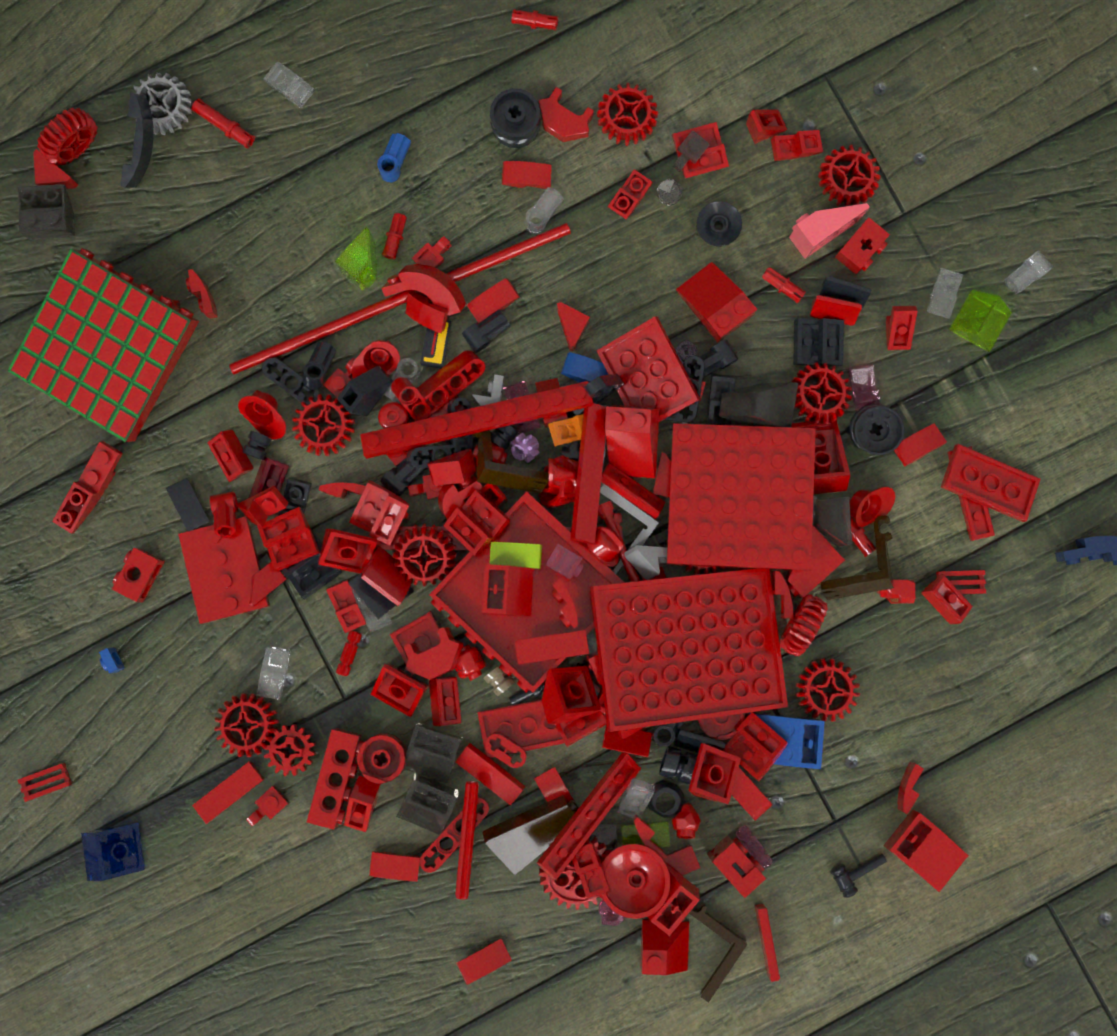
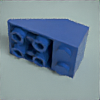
(803, 740)

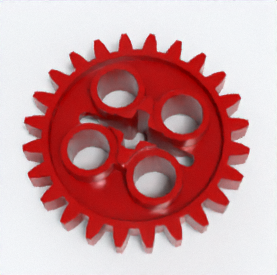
(572, 894)

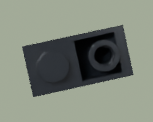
(365, 391)

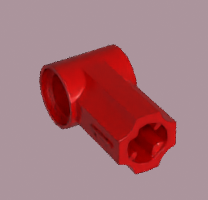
(224, 508)

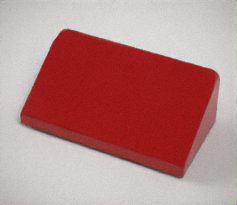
(836, 309)
(229, 455)
(947, 600)
(445, 701)
(636, 744)

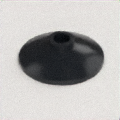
(721, 213)

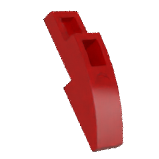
(89, 488)

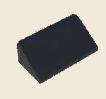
(845, 290)
(692, 741)

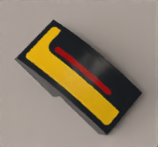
(436, 347)

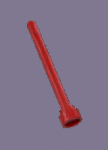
(606, 511)

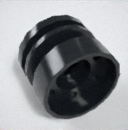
(888, 434)

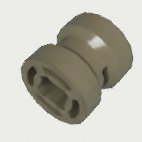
(499, 680)

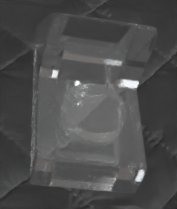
(635, 798)

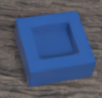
(111, 661)

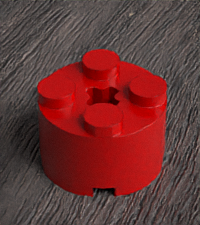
(370, 764)

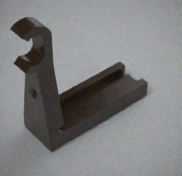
(505, 475)
(865, 582)
(729, 959)

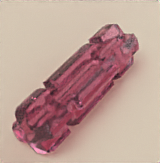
(754, 846)

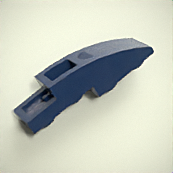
(1093, 548)

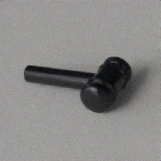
(845, 880)

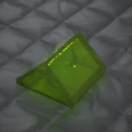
(981, 319)

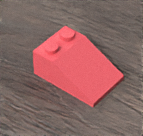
(823, 226)

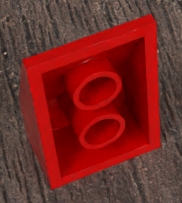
(716, 301)
(632, 439)
(830, 461)

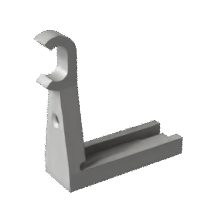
(636, 512)

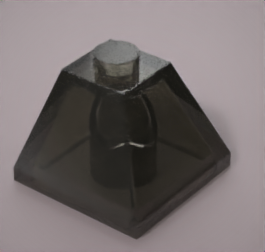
(833, 520)

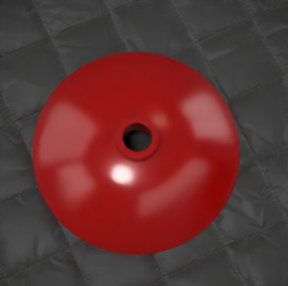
(633, 898)

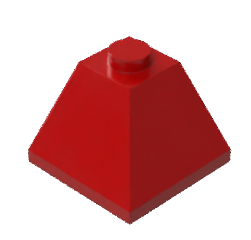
(569, 694)
(661, 952)

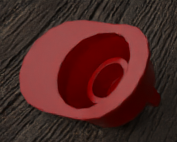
(375, 354)
(263, 414)
(868, 504)
(606, 546)

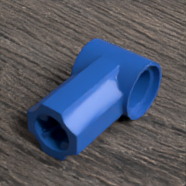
(393, 156)

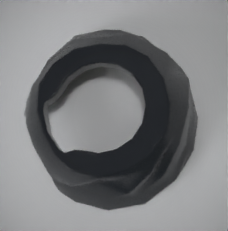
(672, 788)

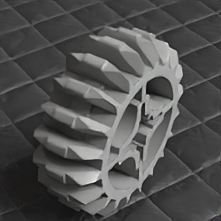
(172, 91)

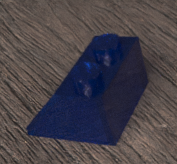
(112, 852)

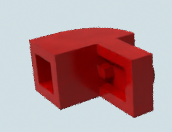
(452, 497)

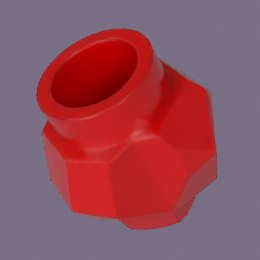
(686, 822)

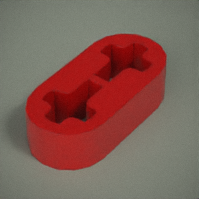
(502, 755)

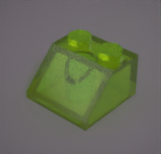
(359, 260)

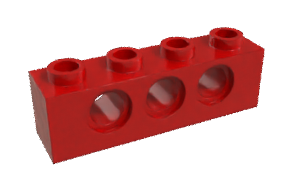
(319, 812)

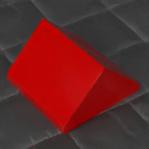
(346, 550)
(399, 689)
(714, 774)

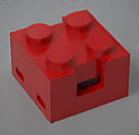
(740, 870)

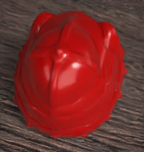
(561, 483)

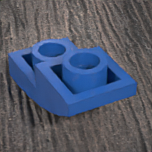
(582, 368)

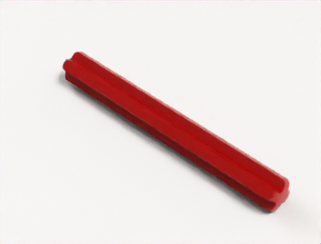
(467, 840)

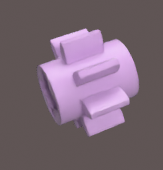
(525, 447)

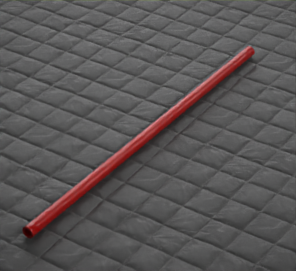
(396, 300)

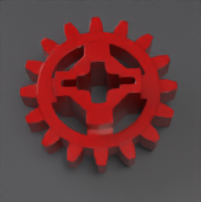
(291, 739)

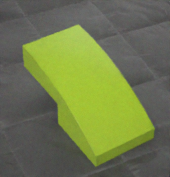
(516, 554)

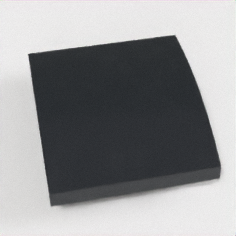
(818, 342)
(308, 575)
(373, 599)

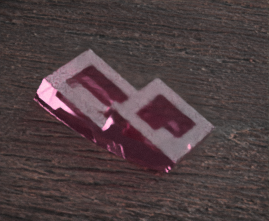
(863, 386)

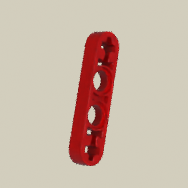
(451, 832)

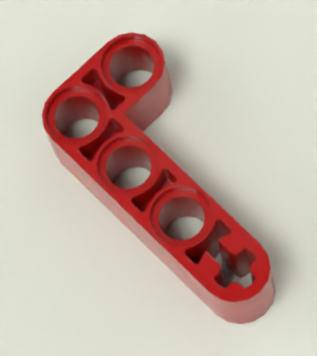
(465, 367)

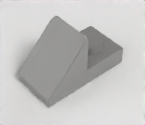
(495, 388)
(647, 559)

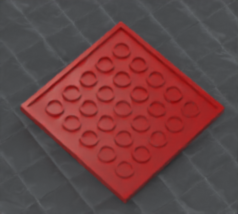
(741, 496)

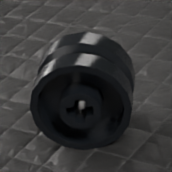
(515, 118)

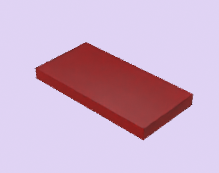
(990, 483)
(520, 723)

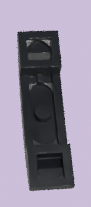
(143, 141)

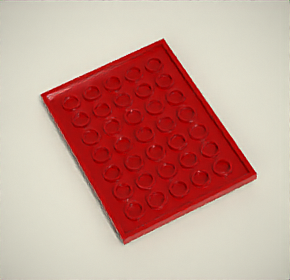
(688, 648)

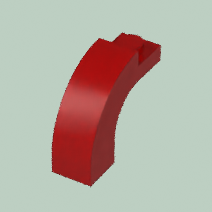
(431, 282)

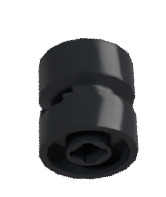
(678, 764)

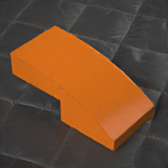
(566, 430)

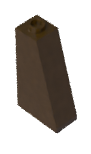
(529, 833)

